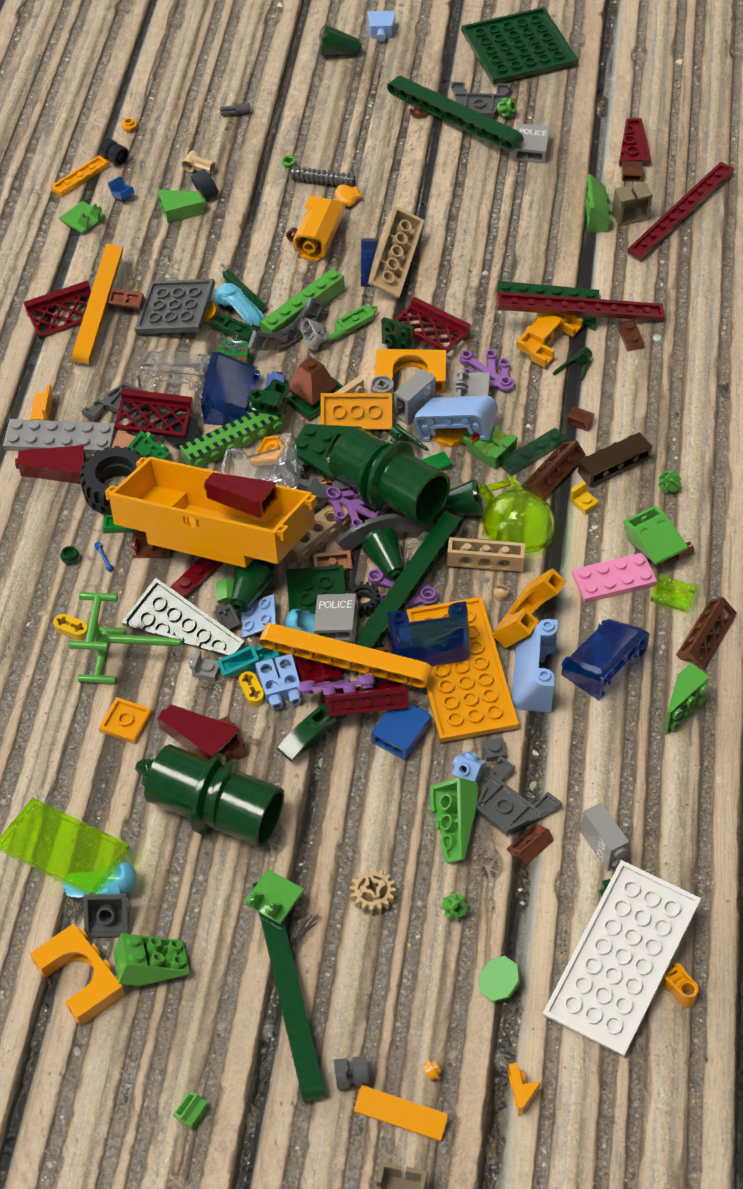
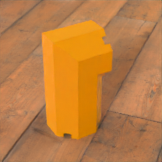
(318, 227)

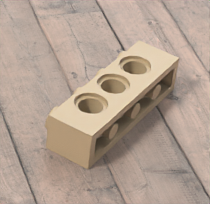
(320, 533)
(486, 554)

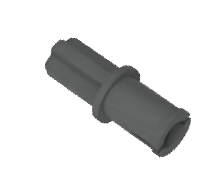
(236, 109)

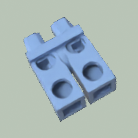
(279, 688)

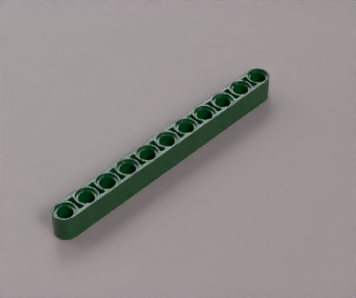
(455, 113)
(409, 580)
(293, 1010)

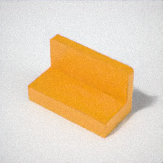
(42, 405)

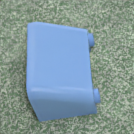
(468, 412)
(531, 684)

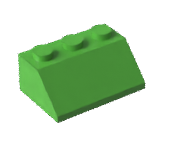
(597, 206)

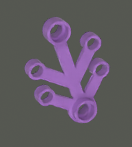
(503, 382)
(339, 497)
(420, 596)
(328, 688)

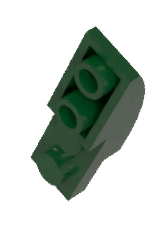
(308, 732)

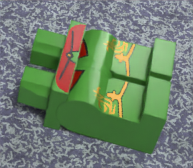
(491, 450)

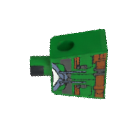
(235, 348)

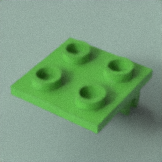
(82, 216)
(274, 896)

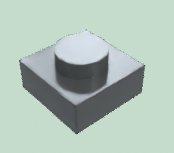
(494, 749)

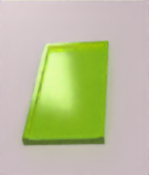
(63, 847)

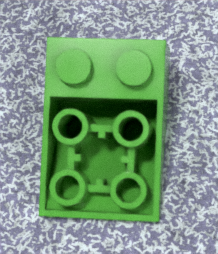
(654, 535)
(687, 694)
(149, 959)

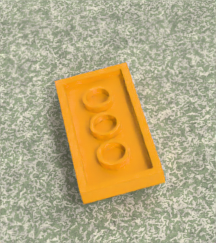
(357, 409)

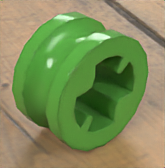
(288, 158)

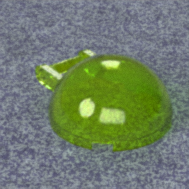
(517, 515)

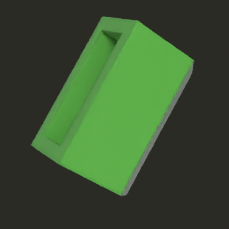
(224, 590)
(191, 1110)

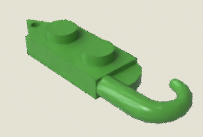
(352, 321)

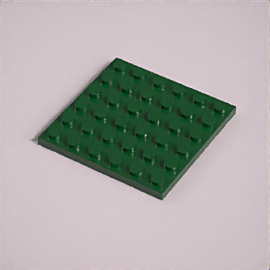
(519, 45)

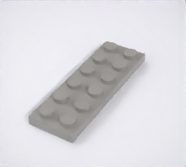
(40, 434)

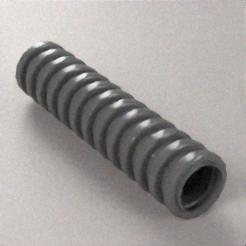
(322, 176)

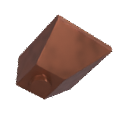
(310, 381)

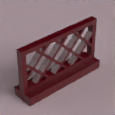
(57, 299)
(435, 318)
(156, 402)
(372, 699)

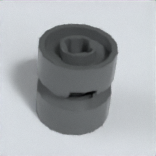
(359, 1071)

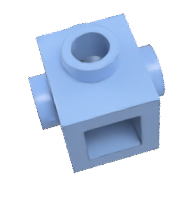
(468, 766)

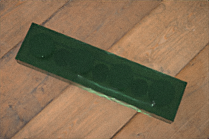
(533, 451)

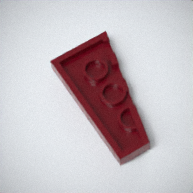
(634, 142)

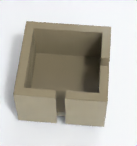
(632, 204)
(391, 1177)

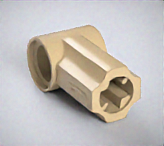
(194, 162)

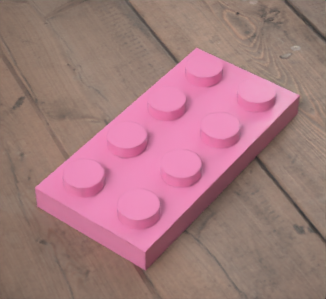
(614, 577)

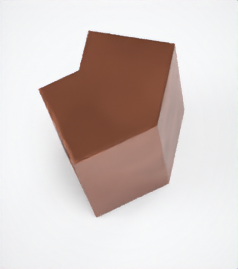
(580, 418)

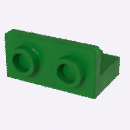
(147, 447)

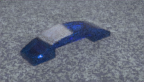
(368, 251)

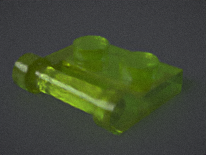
(672, 596)

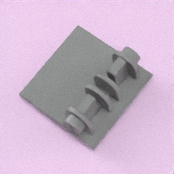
(471, 384)

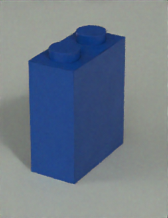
(401, 730)

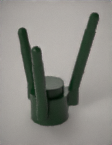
(581, 357)
(398, 433)

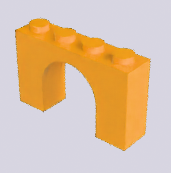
(433, 361)
(519, 619)
(73, 946)

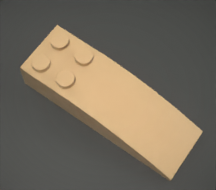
(395, 251)

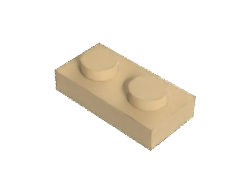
(354, 386)

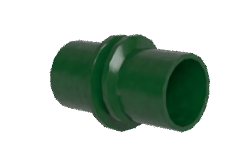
(389, 475)
(214, 794)

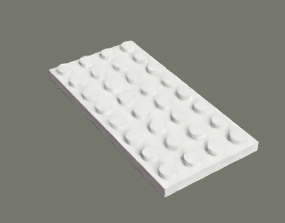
(622, 958)

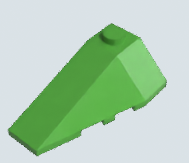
(455, 809)

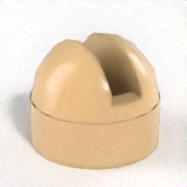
(501, 592)

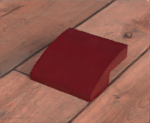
(316, 671)

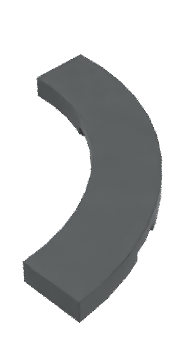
(289, 334)
(396, 521)

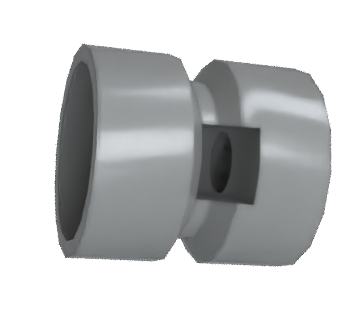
(382, 384)

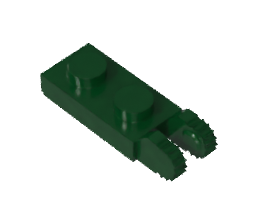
(232, 327)

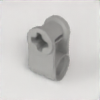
(312, 333)

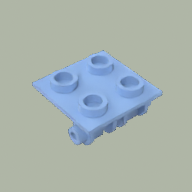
(258, 615)

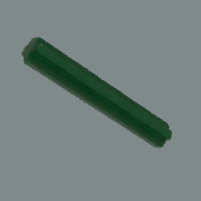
(231, 278)

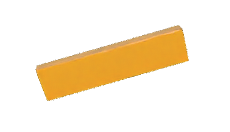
(401, 1113)

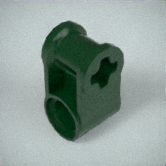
(267, 402)

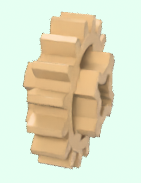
(379, 884)

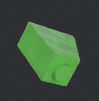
(181, 204)

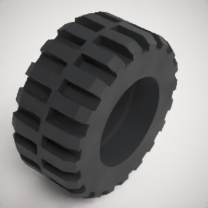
(102, 466)

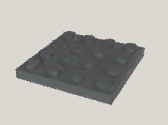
(175, 306)

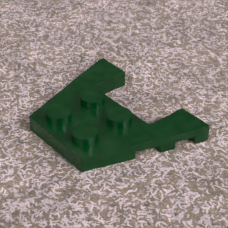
(316, 443)

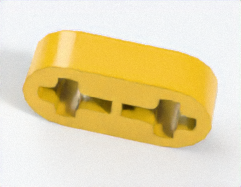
(72, 625)
(255, 687)

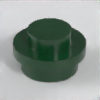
(69, 555)

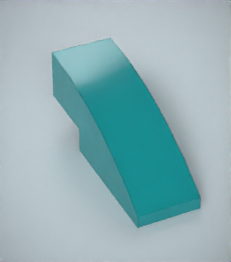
(245, 660)

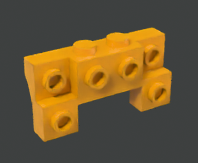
(543, 332)

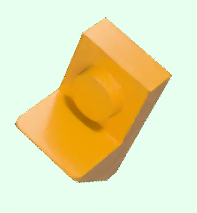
(522, 1092)

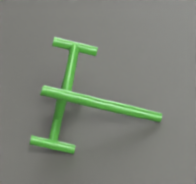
(106, 635)

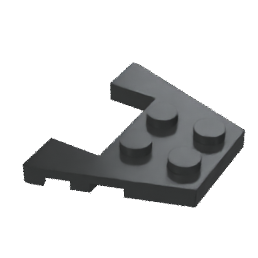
(481, 102)
(112, 403)
(507, 808)

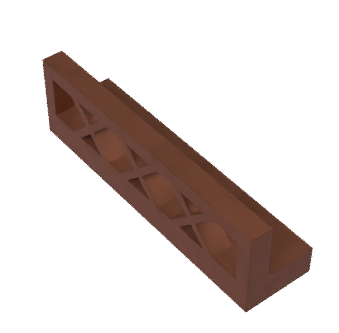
(554, 468)
(705, 626)

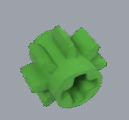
(506, 107)
(669, 481)
(454, 906)

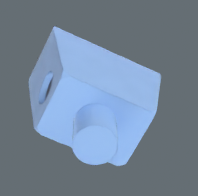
(381, 24)

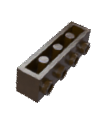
(614, 459)

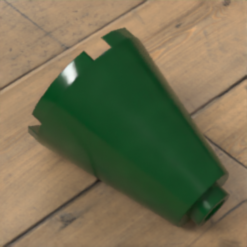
(338, 43)
(464, 500)
(384, 552)
(249, 585)

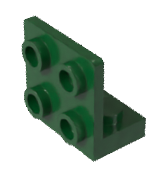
(398, 334)

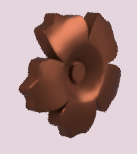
(417, 112)

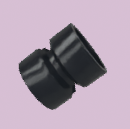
(113, 152)

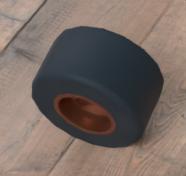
(204, 184)

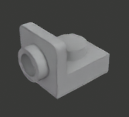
(204, 668)

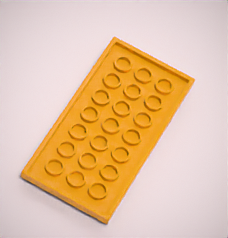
(471, 694)

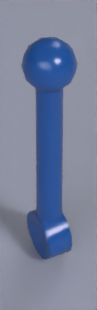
(98, 545)

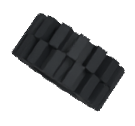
(366, 590)

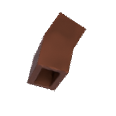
(632, 171)

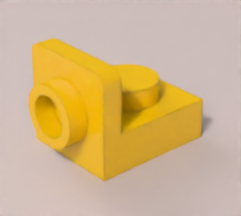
(582, 498)

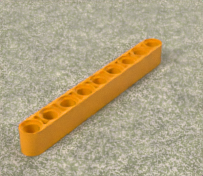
(97, 304)
(345, 655)

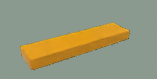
(80, 176)

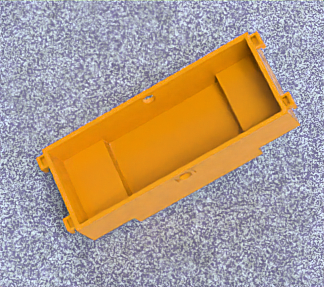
(175, 513)

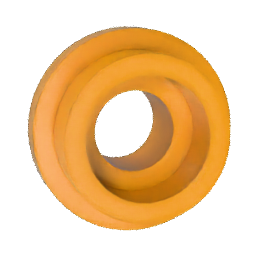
(129, 125)
(432, 1070)

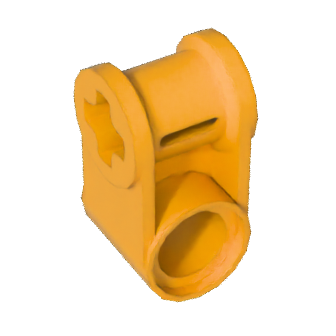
(678, 981)

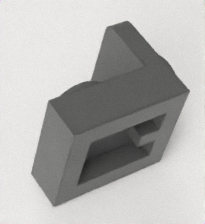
(226, 615)

